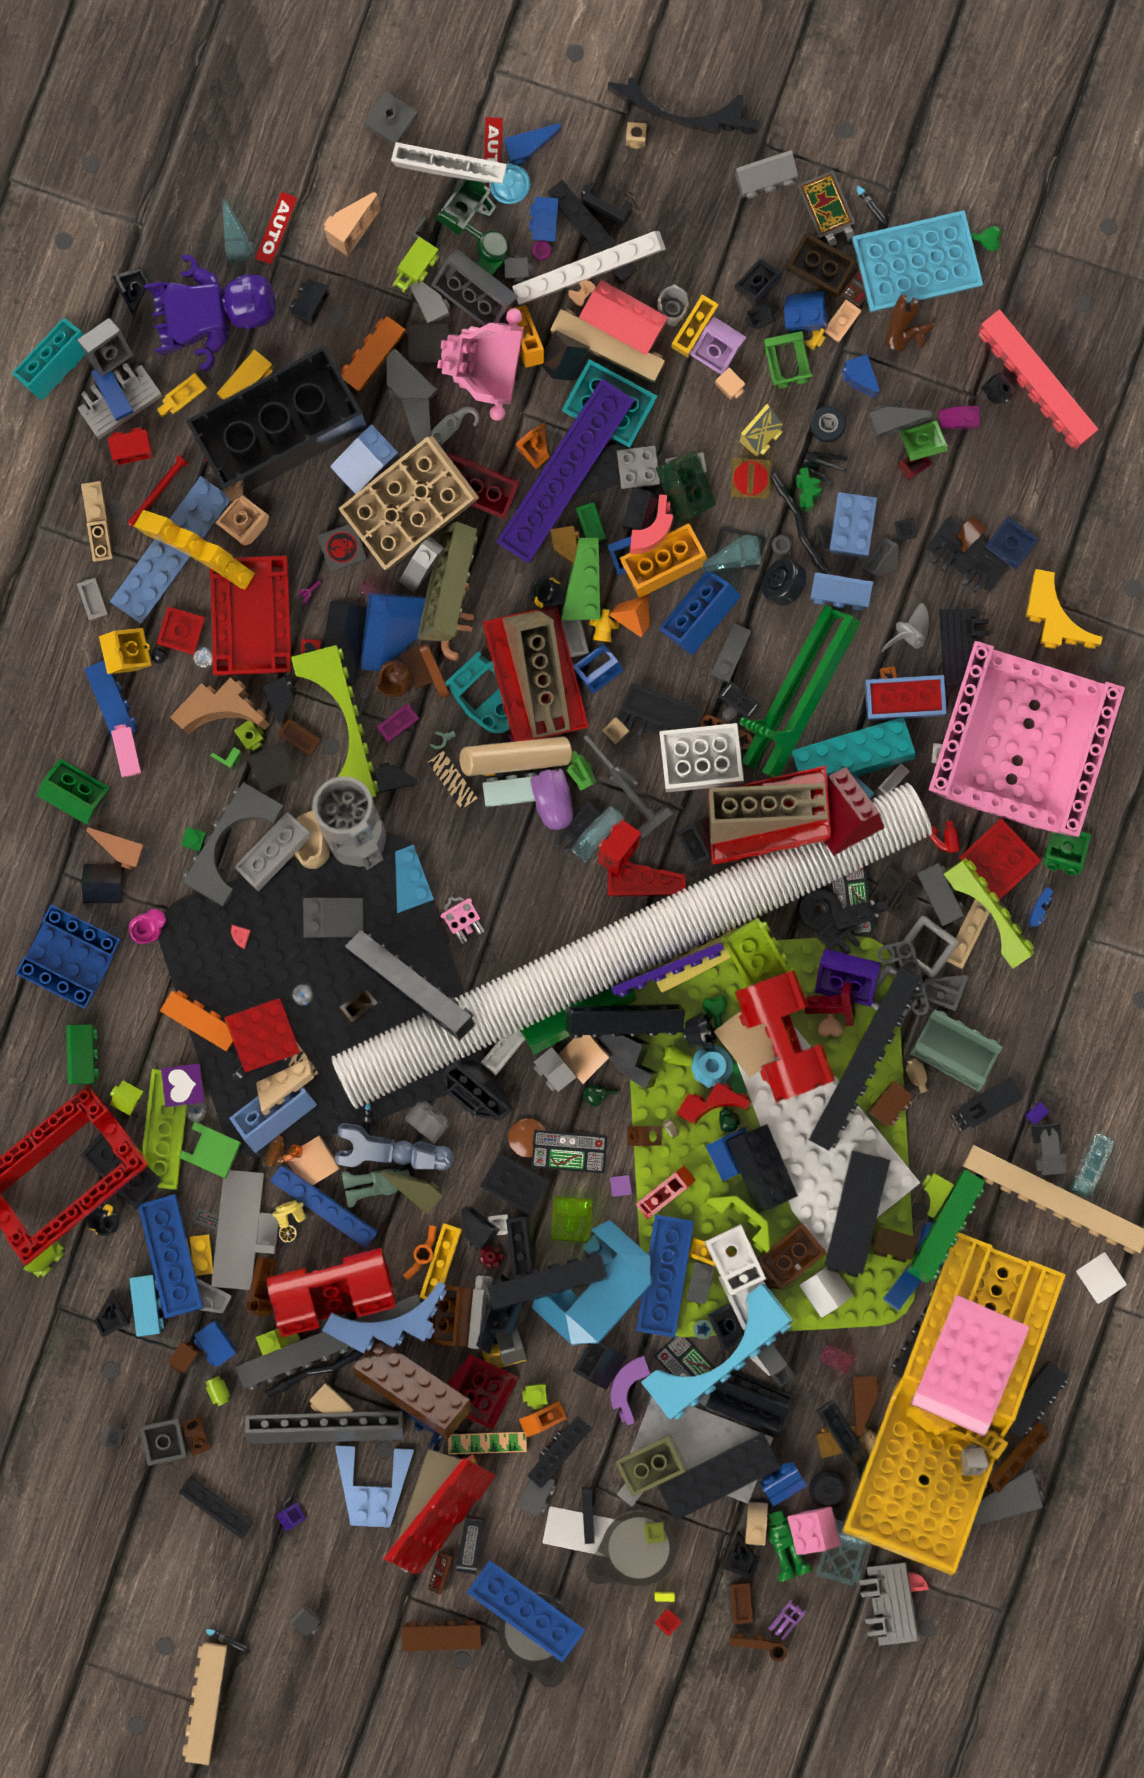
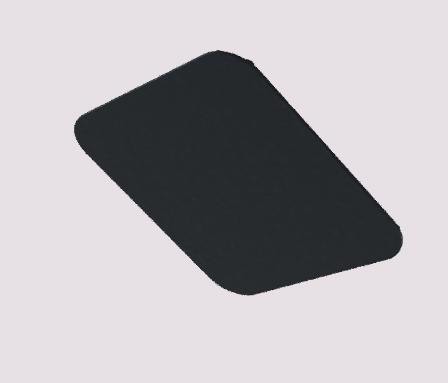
(278, 959)

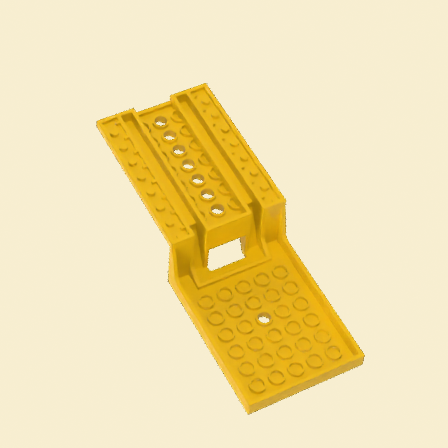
(936, 1518)

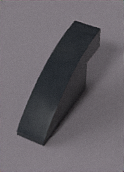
(628, 1055)

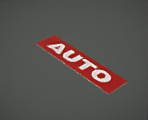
(493, 140)
(276, 228)

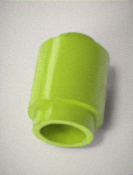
(217, 1391)

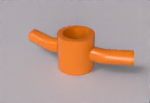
(418, 1263)

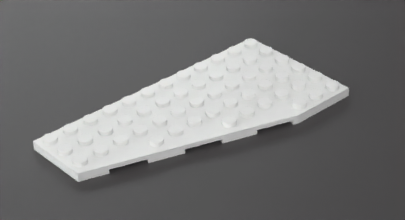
(814, 1170)

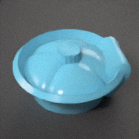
(514, 186)
(712, 1066)

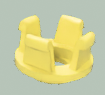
(289, 1207)

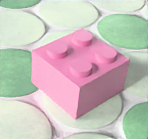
(814, 1530)

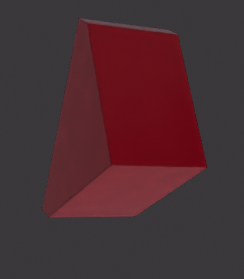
(911, 469)

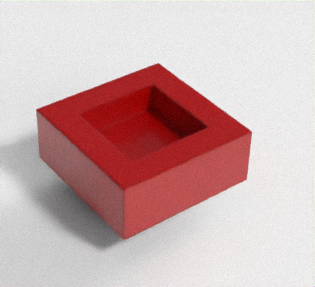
(668, 1622)

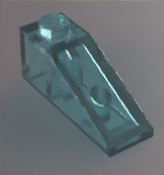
(236, 240)
(740, 553)
(1092, 1165)

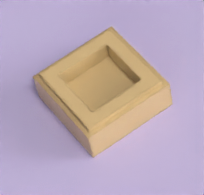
(615, 730)

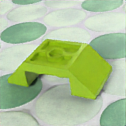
(761, 1237)

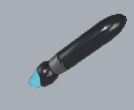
(871, 205)
(367, 1118)
(214, 1634)

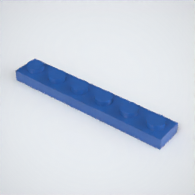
(324, 1206)

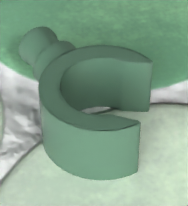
(447, 736)

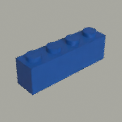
(109, 697)

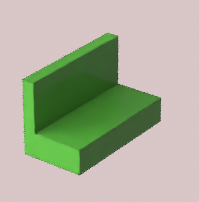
(232, 760)

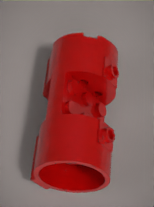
(796, 1069)
(306, 1298)

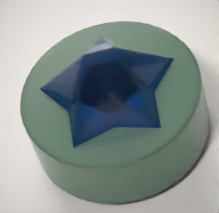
(703, 1329)

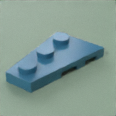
(410, 880)

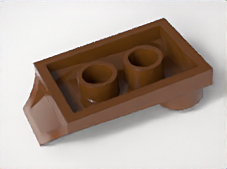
(790, 1257)

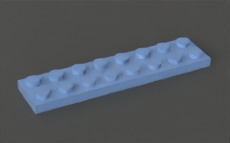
(162, 562)

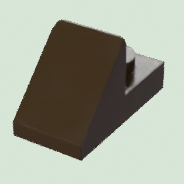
(357, 1006)

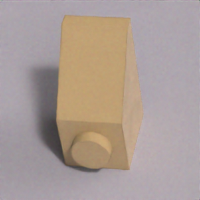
(329, 1401)
(756, 1523)

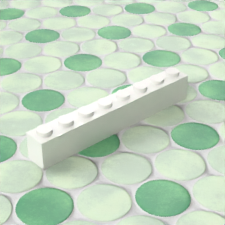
(589, 267)

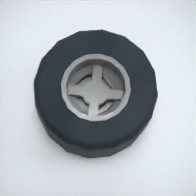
(828, 424)

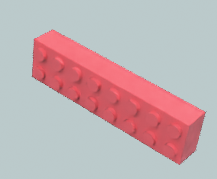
(1037, 379)

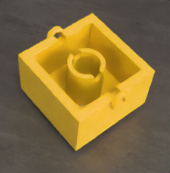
(125, 650)

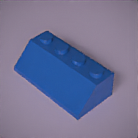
(700, 612)

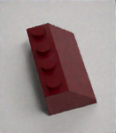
(493, 488)

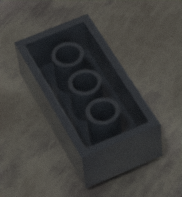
(762, 1168)

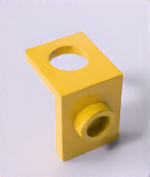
(816, 340)

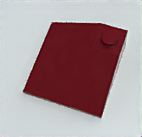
(485, 1387)

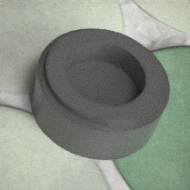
(781, 545)

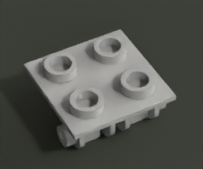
(638, 467)

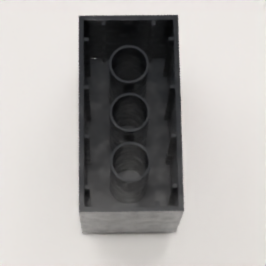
(277, 423)

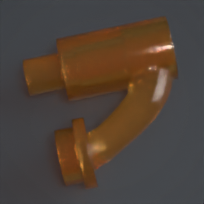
(275, 1149)

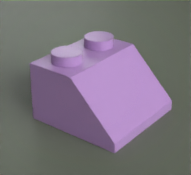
(718, 345)

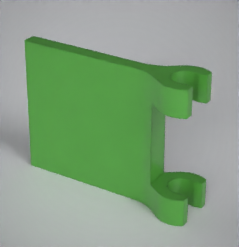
(213, 1152)

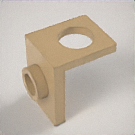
(636, 142)

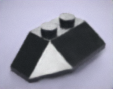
(476, 1090)

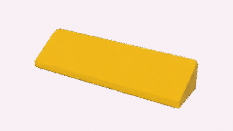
(441, 1259)

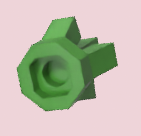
(581, 771)

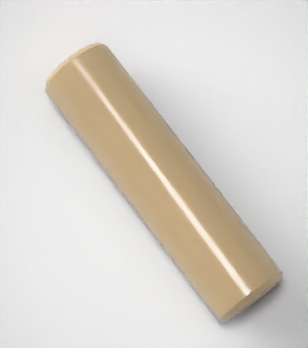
(515, 756)

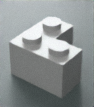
(554, 1070)

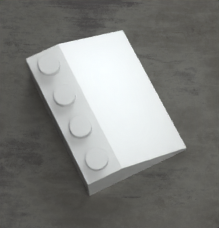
(701, 757)

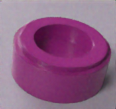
(541, 250)

